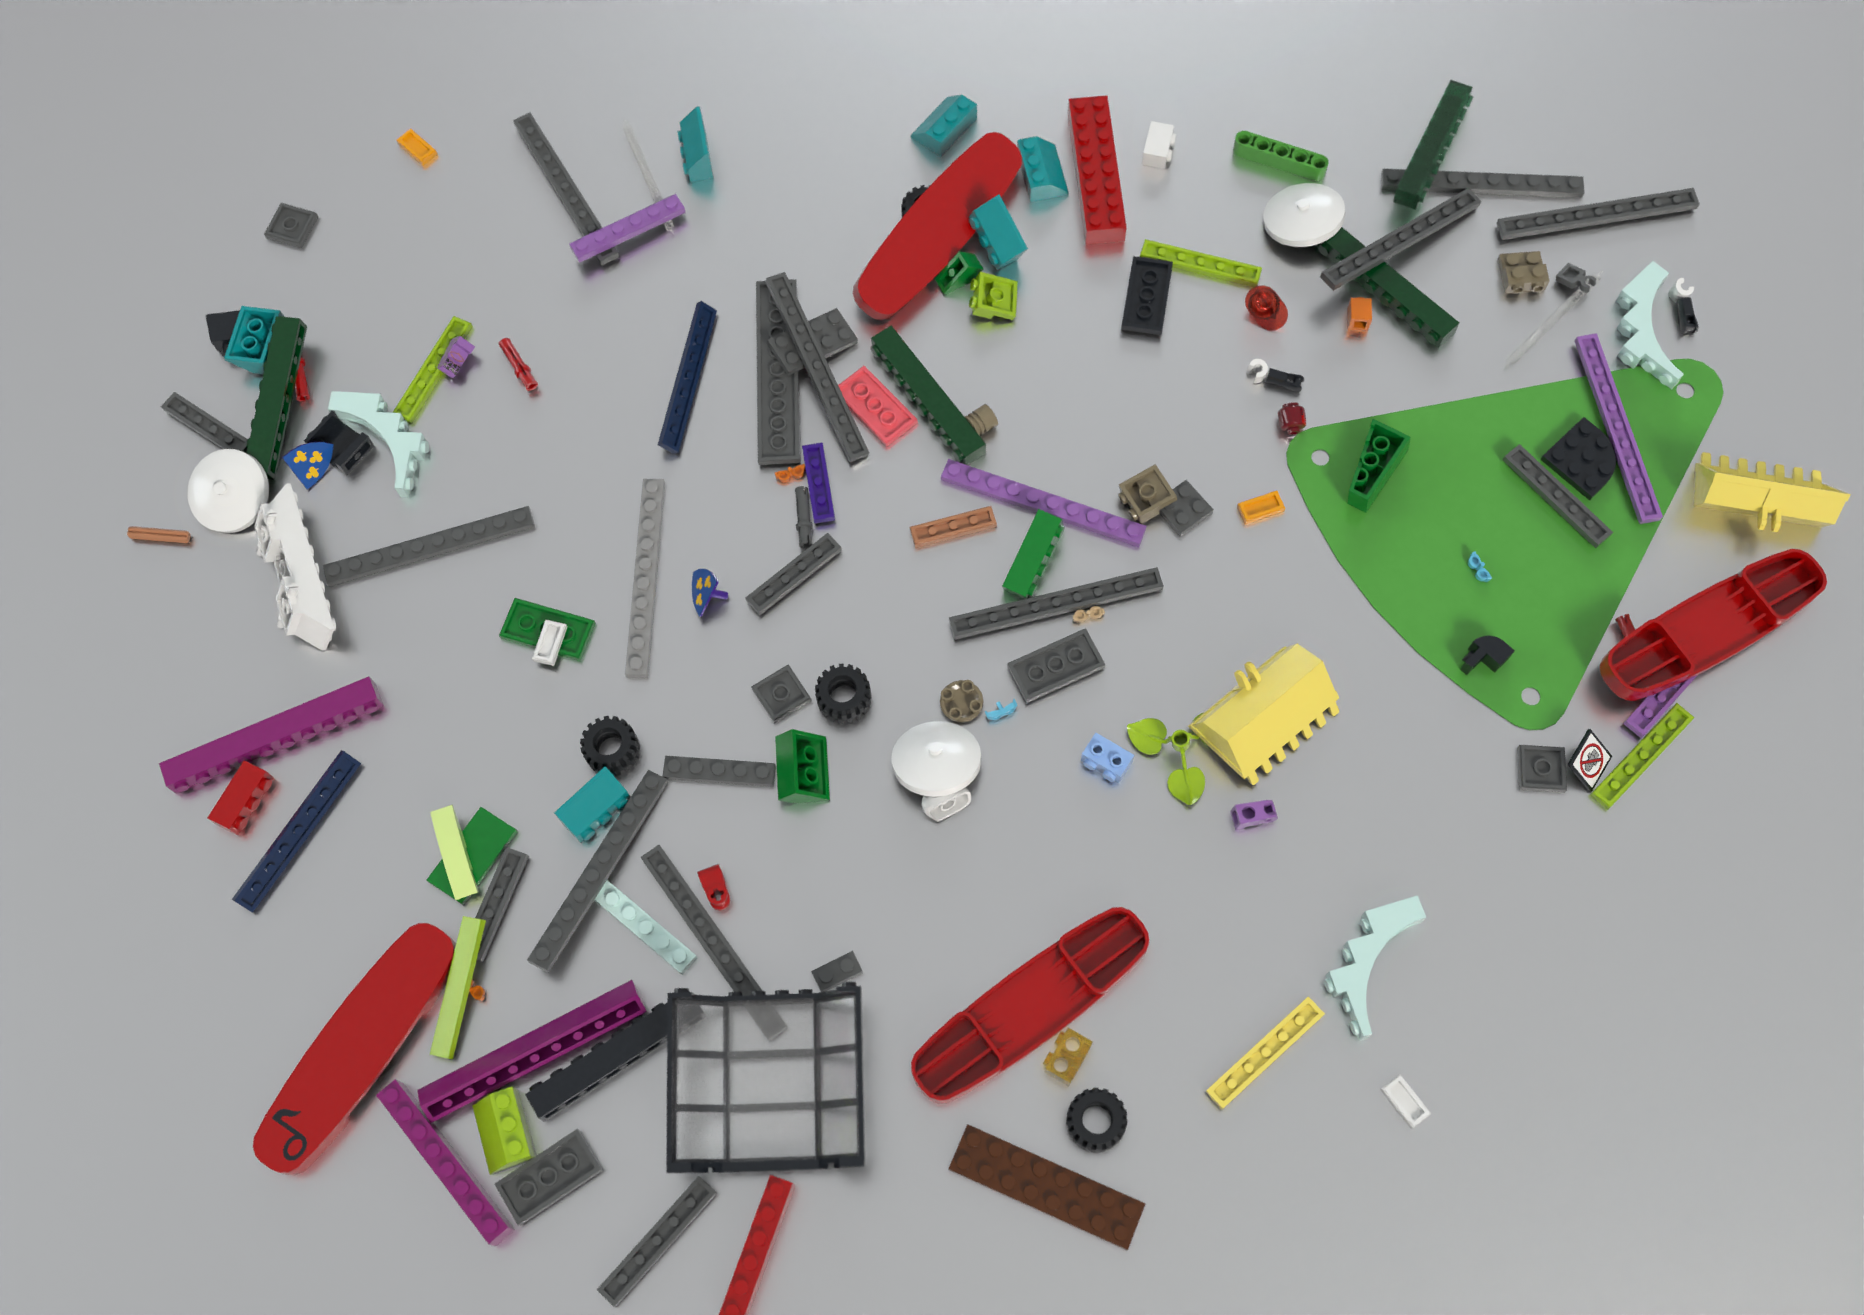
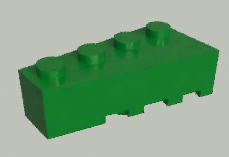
(1378, 461)
(1033, 554)

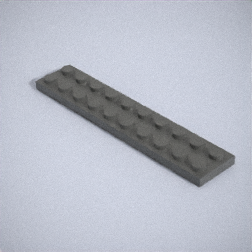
(776, 391)

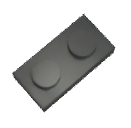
(837, 972)

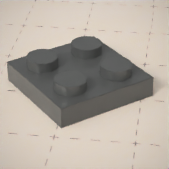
(1187, 510)

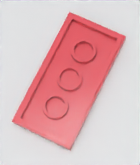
(876, 406)

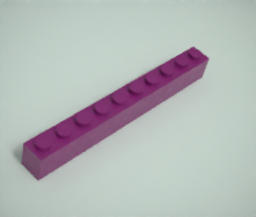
(271, 735)
(530, 1051)

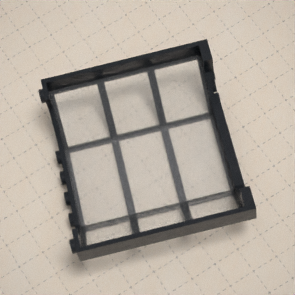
(765, 1081)

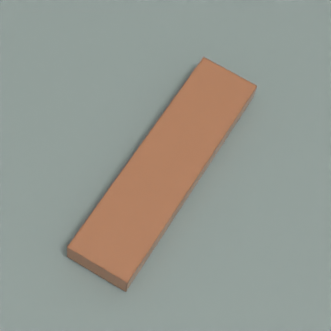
(953, 527)

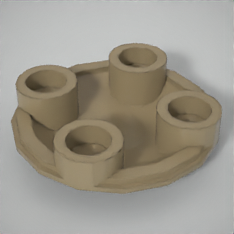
(961, 701)

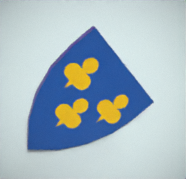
(309, 461)
(703, 588)

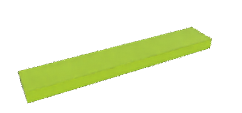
(1203, 263)
(429, 374)
(1642, 756)
(457, 987)

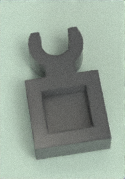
(1574, 276)

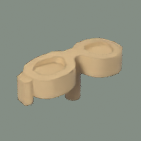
(1094, 613)

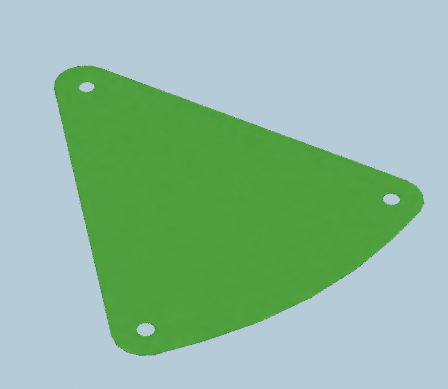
(1458, 496)

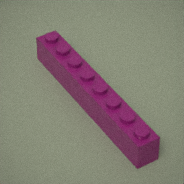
(445, 1163)

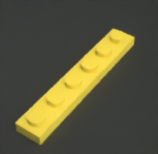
(1264, 1053)

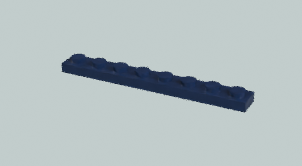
(687, 378)
(296, 831)

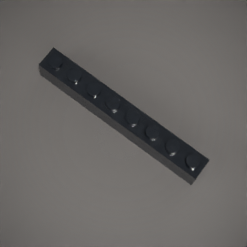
(600, 1064)

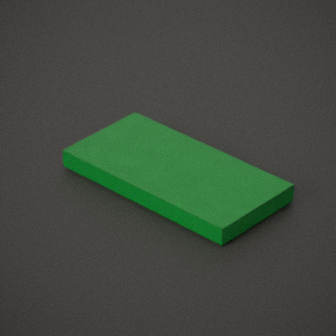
(526, 622)
(485, 841)

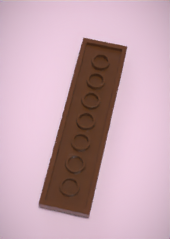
(1047, 1187)

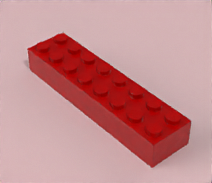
(1096, 170)

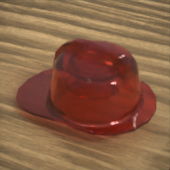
(1266, 307)

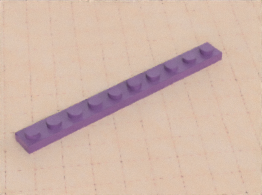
(1618, 429)
(1034, 499)

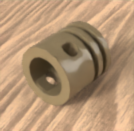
(982, 419)

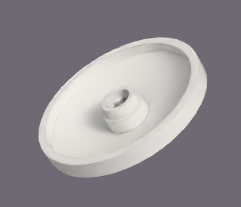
(1304, 215)
(227, 490)
(936, 758)

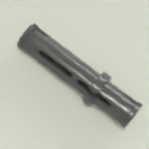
(803, 515)

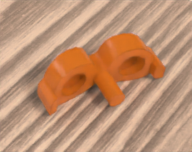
(785, 475)
(477, 991)

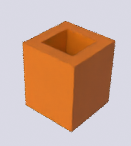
(1359, 313)

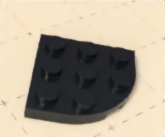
(1583, 458)

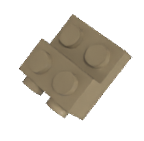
(1523, 272)
(1146, 494)

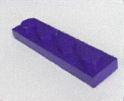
(818, 483)

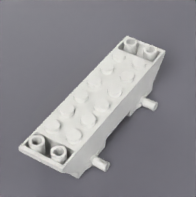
(300, 593)

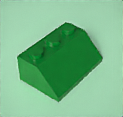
(802, 767)

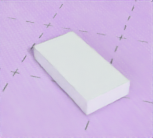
(549, 642)
(1405, 1101)

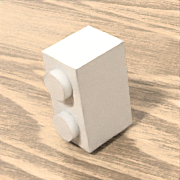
(1158, 145)

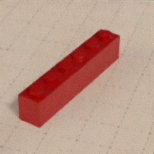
(758, 1247)

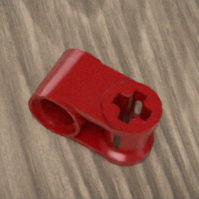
(713, 885)

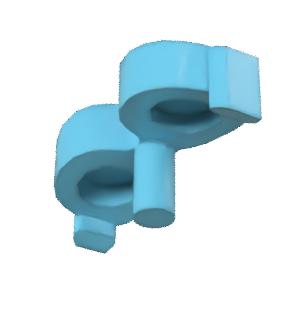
(1475, 563)
(997, 714)

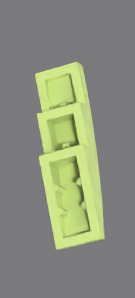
(454, 852)

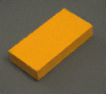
(416, 147)
(1261, 507)

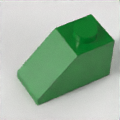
(959, 272)

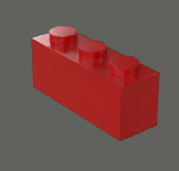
(241, 797)

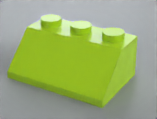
(503, 1130)

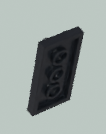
(1147, 295)

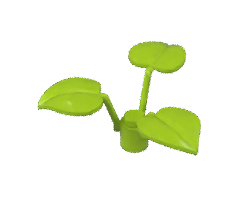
(1148, 737)

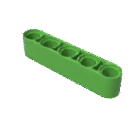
(1280, 155)

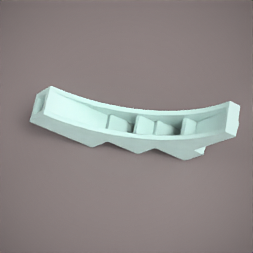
(1638, 327)
(372, 413)
(1352, 980)

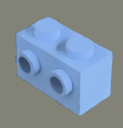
(1107, 758)

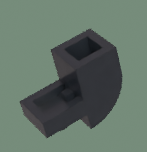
(1489, 650)

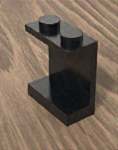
(348, 445)

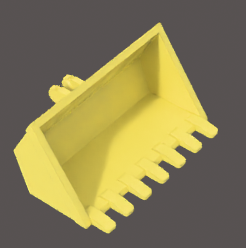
(1767, 494)
(1268, 710)

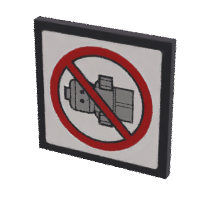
(1589, 760)

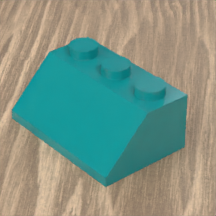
(946, 124)
(695, 147)
(1041, 169)
(997, 232)
(251, 338)
(593, 805)

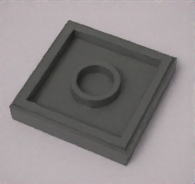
(291, 225)
(781, 693)
(1542, 768)

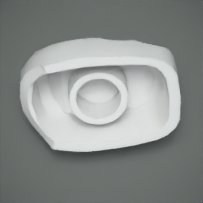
(945, 806)

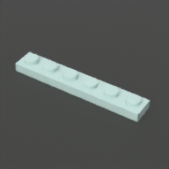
(645, 927)

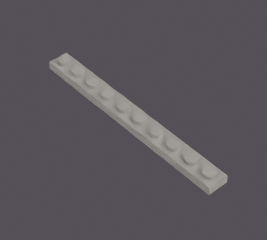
(645, 579)

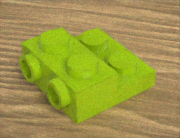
(993, 296)

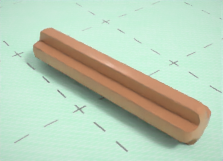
(157, 534)

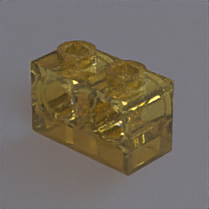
(1071, 1058)

